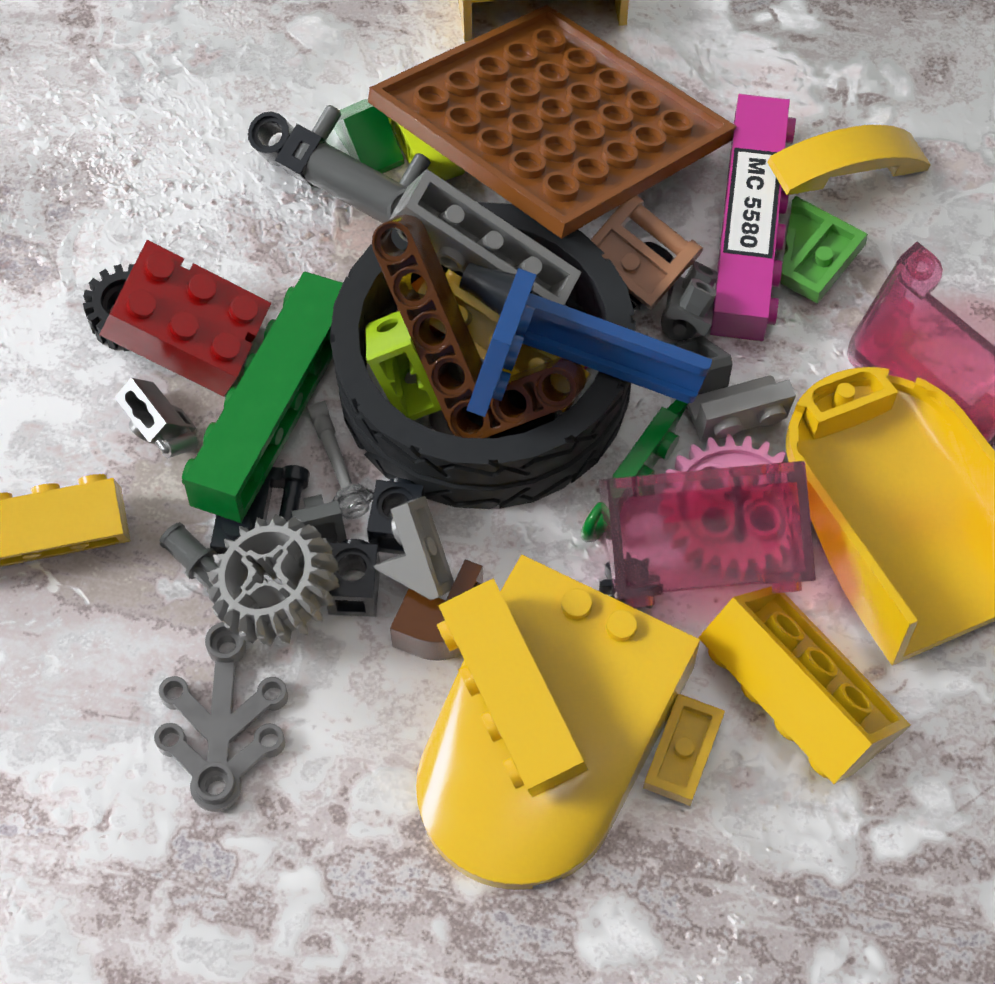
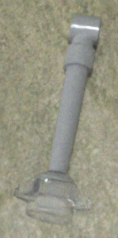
(352, 498)

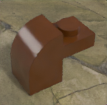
(417, 618)

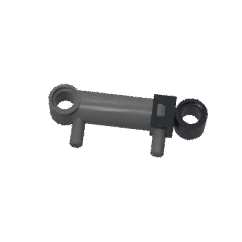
(317, 163)

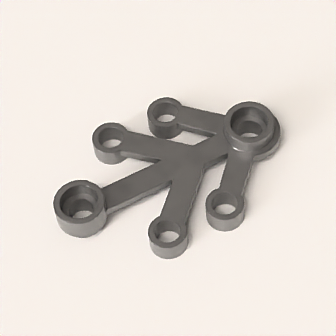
(221, 725)

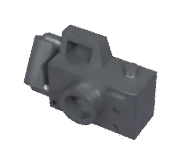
(156, 419)

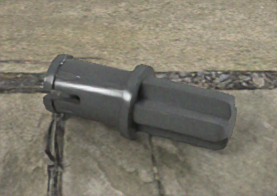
(189, 553)

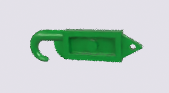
(655, 443)

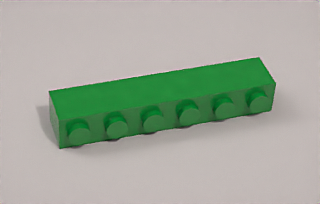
(265, 403)

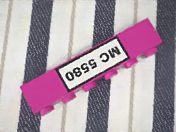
(751, 221)

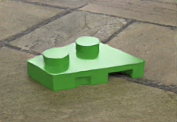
(817, 249)

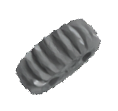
(265, 608)

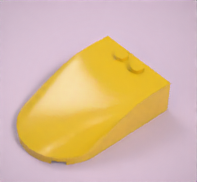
(900, 505)
(615, 689)

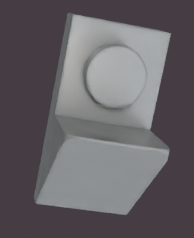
(424, 561)

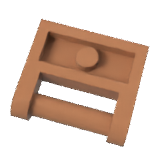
(641, 268)

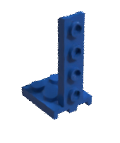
(583, 341)

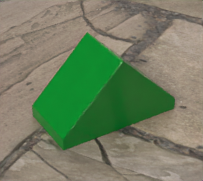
(369, 136)

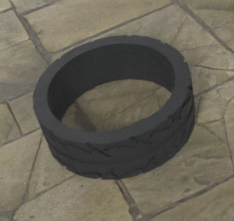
(481, 470)

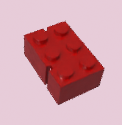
(185, 319)

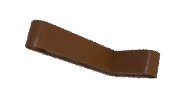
(458, 344)

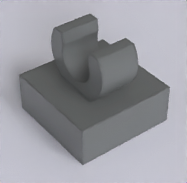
(324, 517)

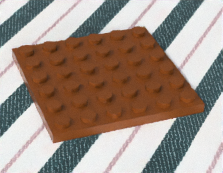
(552, 118)

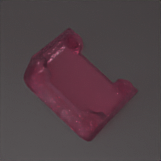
(926, 340)
(708, 530)

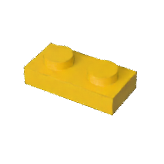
(683, 749)

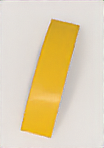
(846, 151)

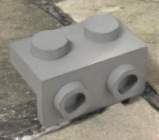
(741, 407)

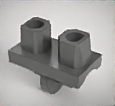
(690, 304)

